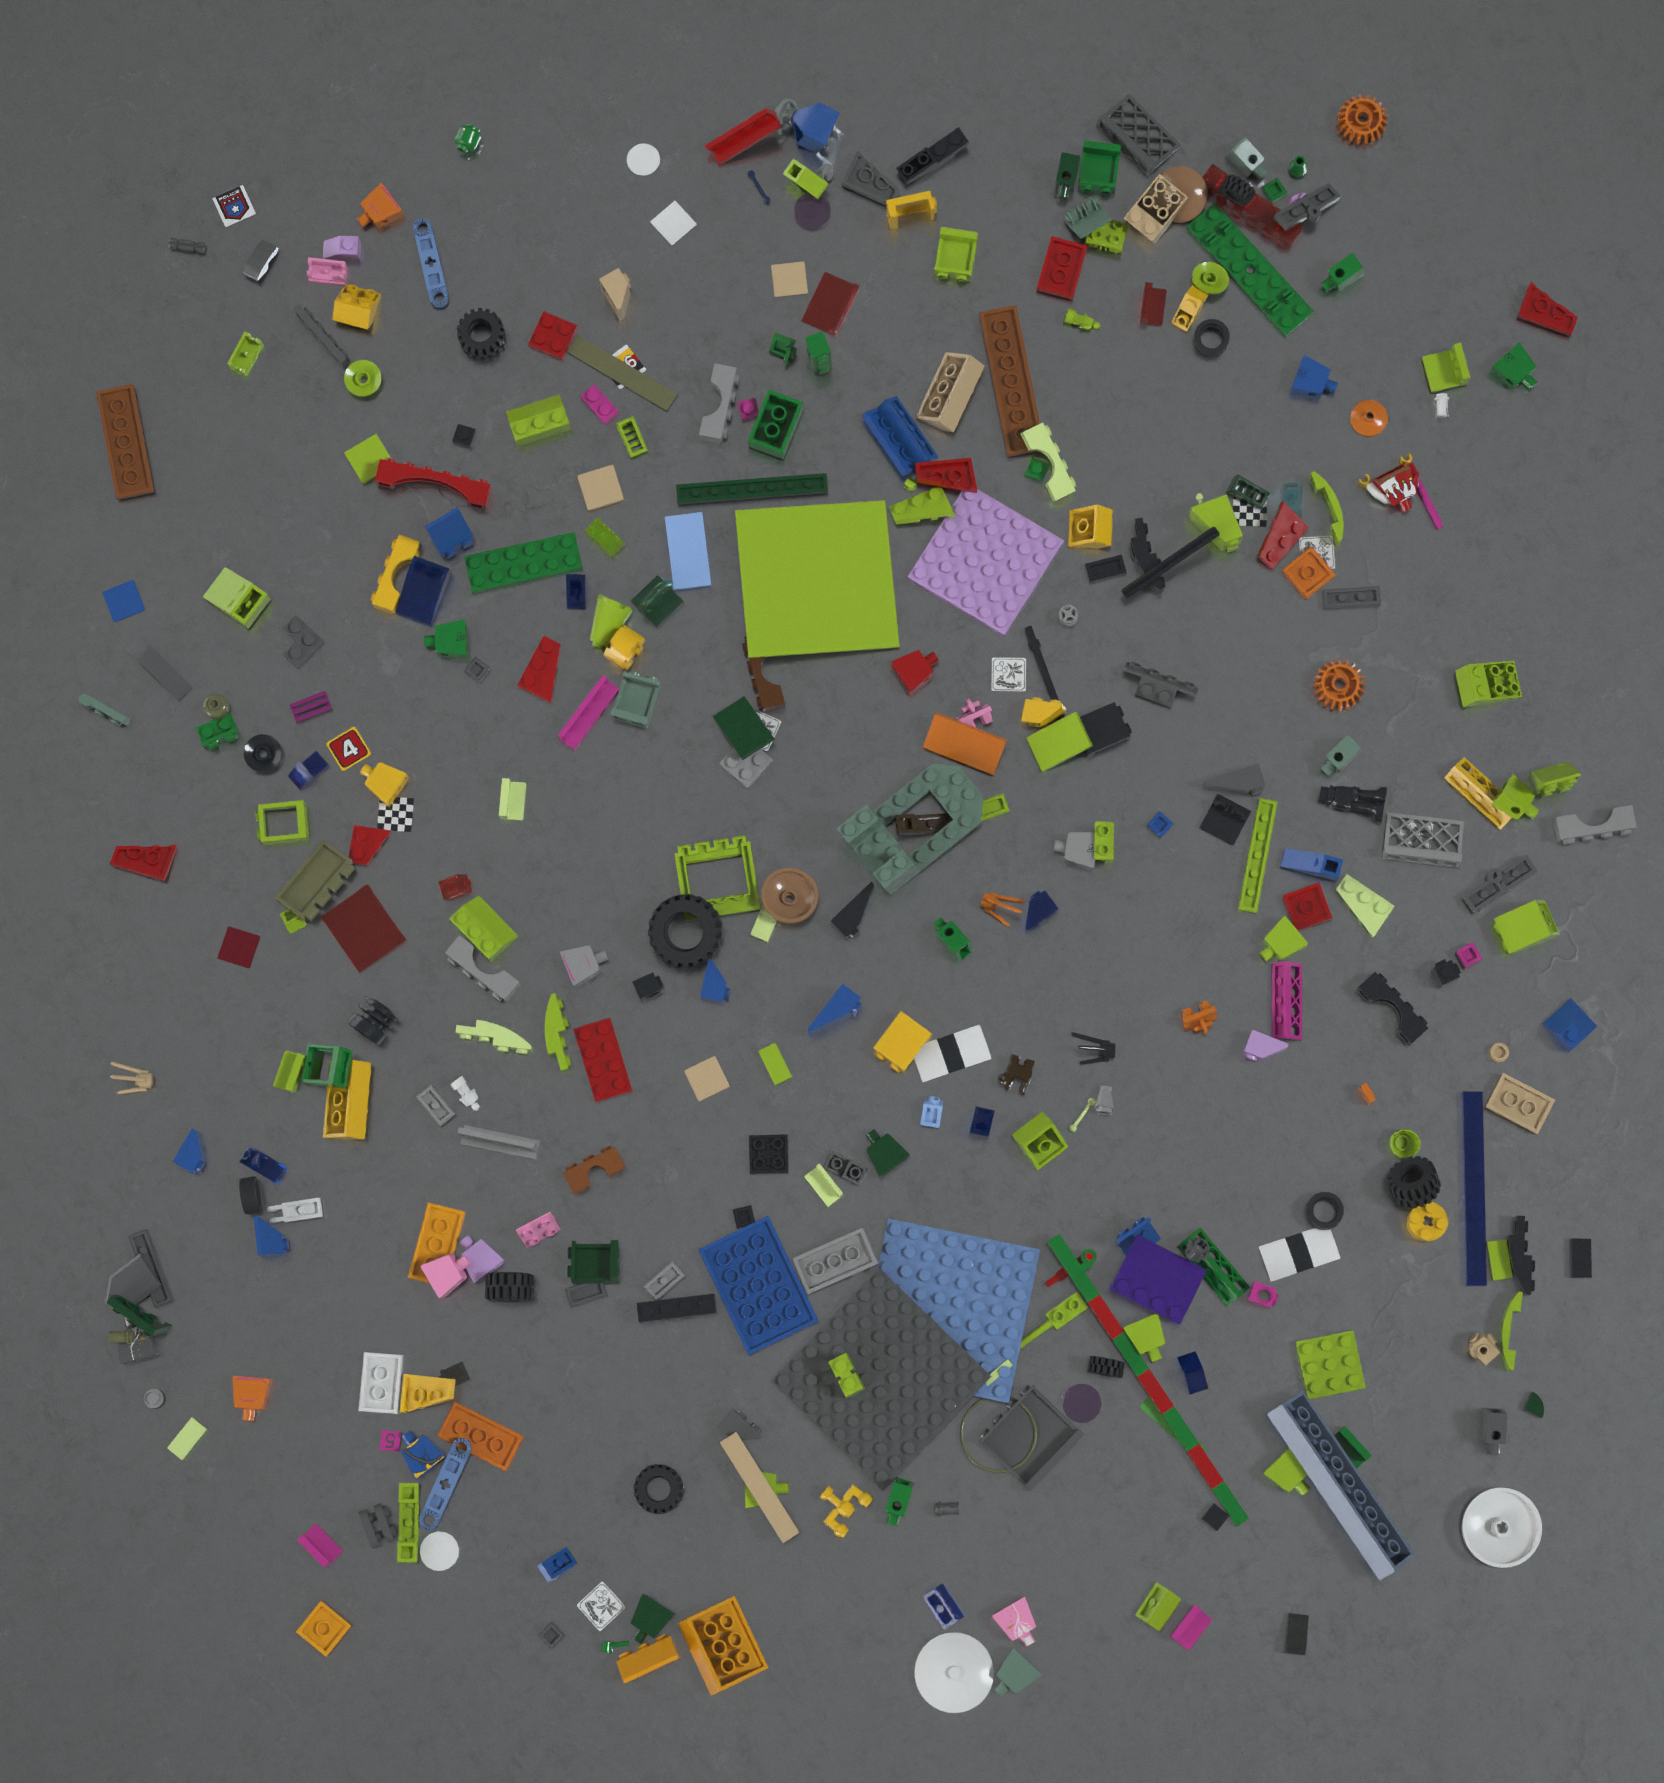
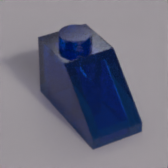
(1039, 910)

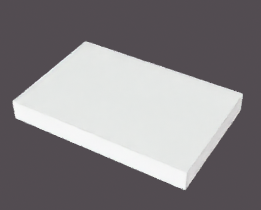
(380, 1383)

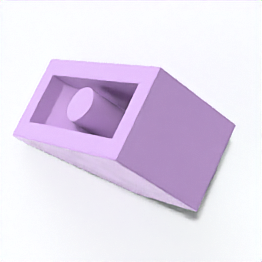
(342, 248)
(1262, 1046)

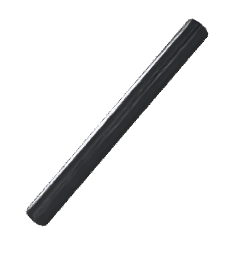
(1170, 562)

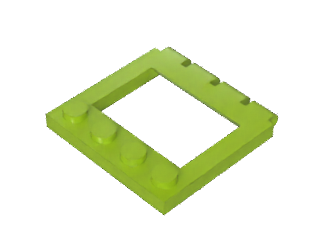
(728, 904)

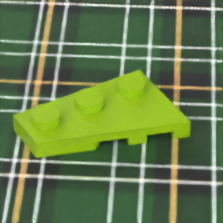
(922, 506)

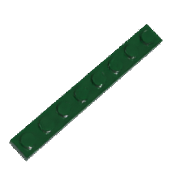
(751, 488)

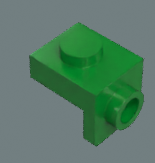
(783, 346)

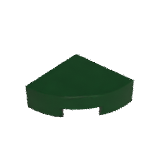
(1535, 1405)

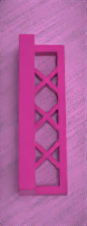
(588, 713)
(1283, 1000)

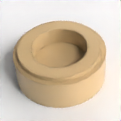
(1499, 1052)

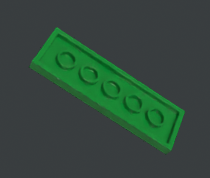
(523, 562)

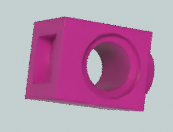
(1254, 1295)

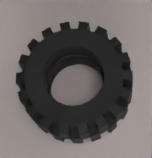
(486, 347)
(1415, 1193)
(509, 1287)
(643, 1480)

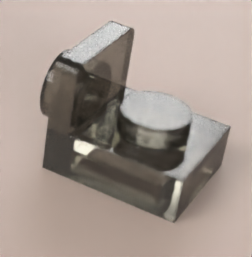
(456, 1372)

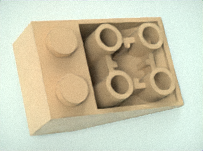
(1156, 209)

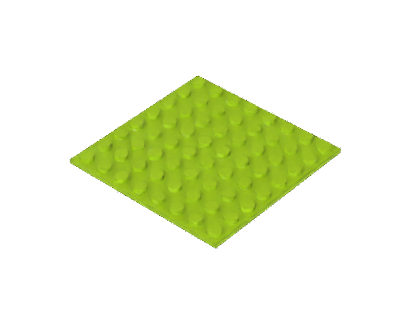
(816, 579)

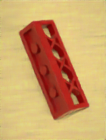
(744, 135)

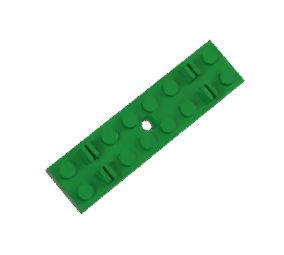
(1265, 284)

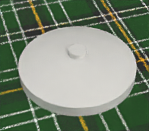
(1501, 1527)
(954, 1672)

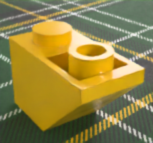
(1189, 308)
(1041, 713)

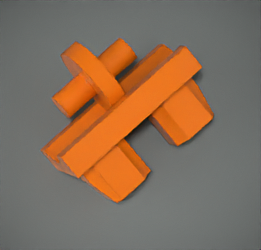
(1201, 1019)

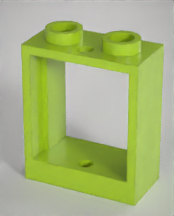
(302, 835)

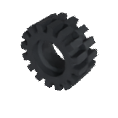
(1237, 190)
(1106, 1366)

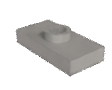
(435, 1105)
(664, 1281)

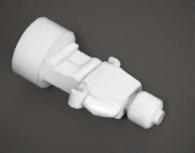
(467, 1097)

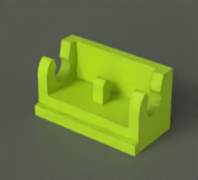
(245, 354)

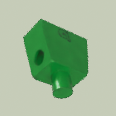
(1349, 268)
(1516, 368)
(449, 640)
(953, 939)
(900, 1492)

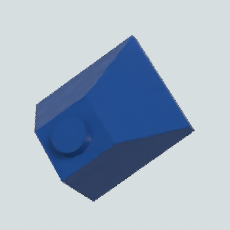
(1569, 1025)
(269, 1240)

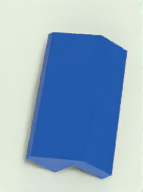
(899, 435)

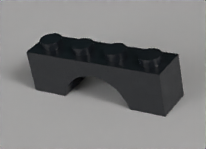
(1410, 1025)
(676, 1308)

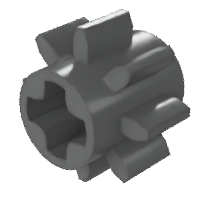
(1197, 1249)

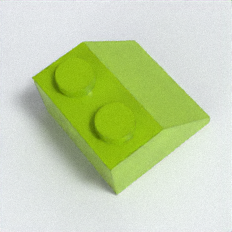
(1040, 1140)

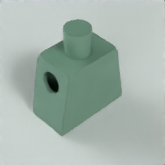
(1241, 157)
(1348, 749)
(1015, 1674)

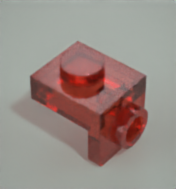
(455, 886)

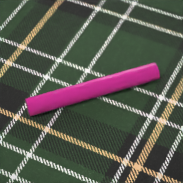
(1429, 505)

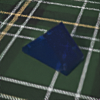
(576, 590)
(981, 1123)
(1193, 1372)

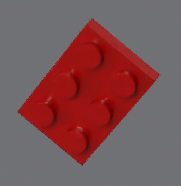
(1061, 267)

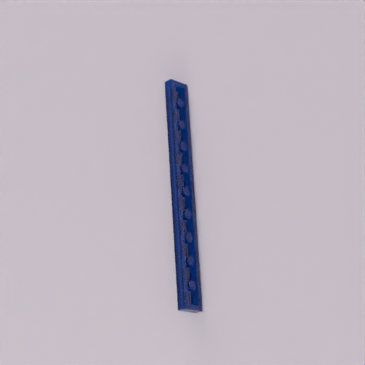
(1474, 1188)

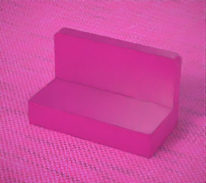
(320, 1545)
(1191, 1627)

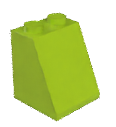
(1218, 514)
(1526, 926)

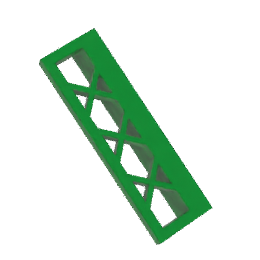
(1218, 1280)

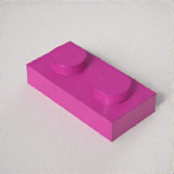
(599, 404)

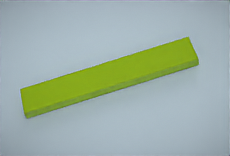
(1257, 855)

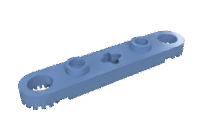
(433, 275)
(438, 1496)

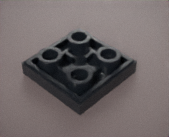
(768, 1154)

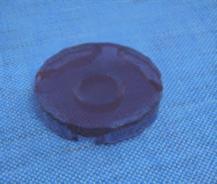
(812, 212)
(1081, 1403)

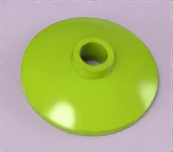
(1210, 272)
(359, 370)

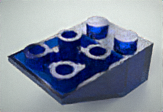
(423, 590)

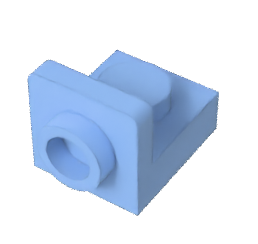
(931, 1111)

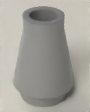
(1104, 1101)

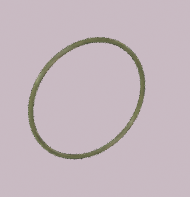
(993, 1470)

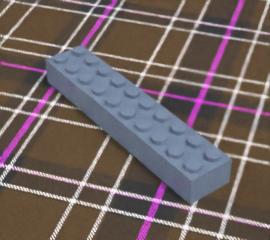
(1341, 1485)

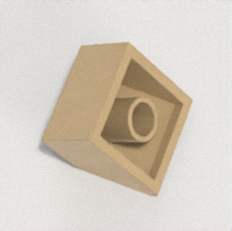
(616, 290)

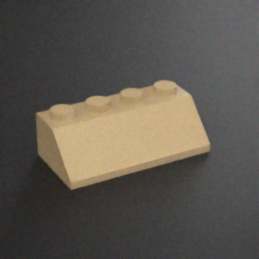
(950, 391)

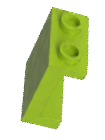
(955, 254)

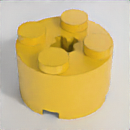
(624, 646)
(1423, 1232)

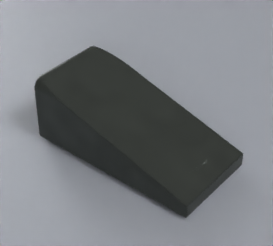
(1297, 1634)

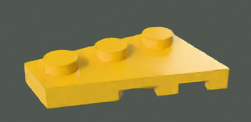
(425, 1391)

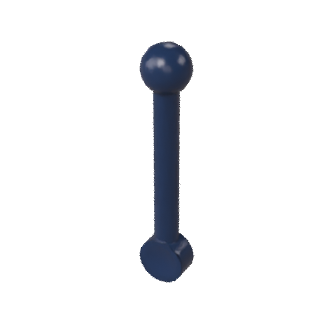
(751, 174)

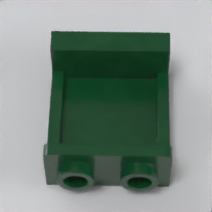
(594, 1263)

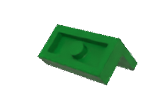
(1352, 1447)

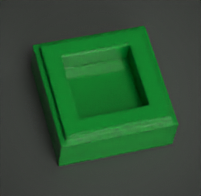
(1274, 190)

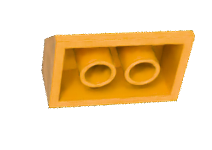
(647, 1658)

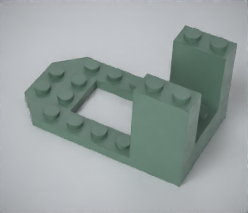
(879, 849)

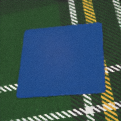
(123, 600)

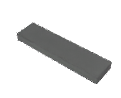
(142, 1244)

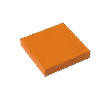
(1308, 572)

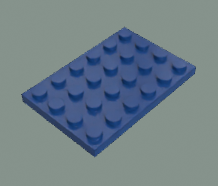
(758, 1285)

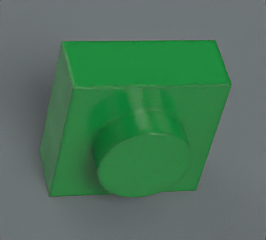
(1037, 469)

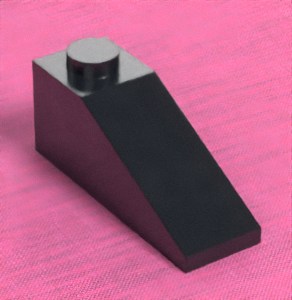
(851, 916)

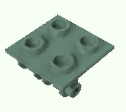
(1088, 218)

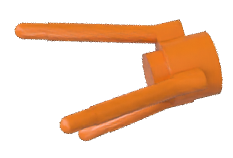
(991, 901)

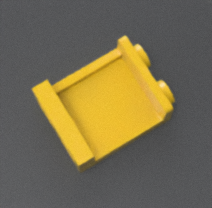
(910, 205)
(901, 1042)

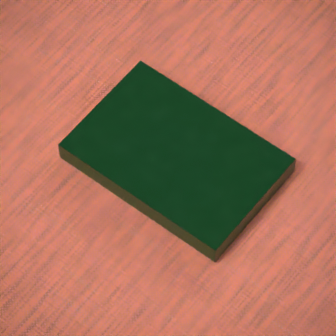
(743, 728)

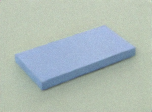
(688, 551)

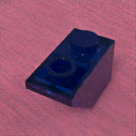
(261, 1163)

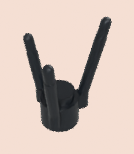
(1105, 1049)

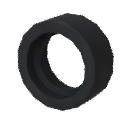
(1211, 323)
(250, 1195)
(1310, 1211)

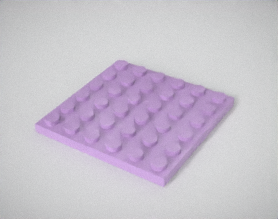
(986, 560)

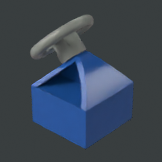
(811, 124)

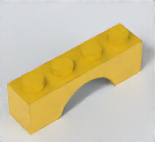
(386, 596)

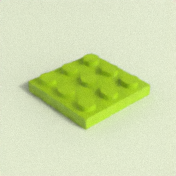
(1330, 1365)

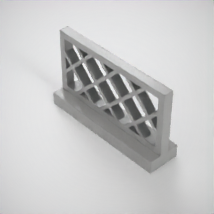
(1425, 855)
(499, 1142)

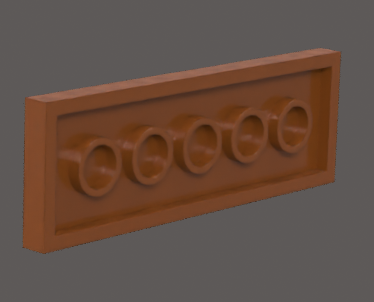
(125, 441)

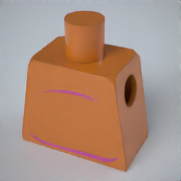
(379, 208)
(250, 1394)

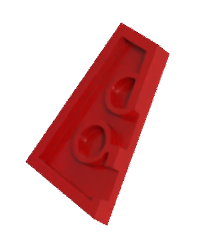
(146, 861)

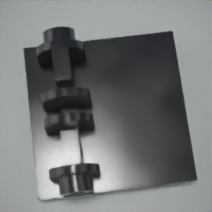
(1225, 818)

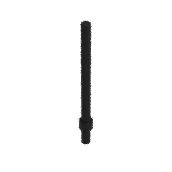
(1035, 645)

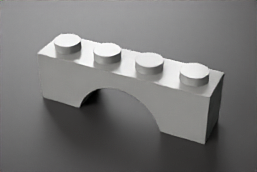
(714, 426)
(1570, 828)
(501, 984)

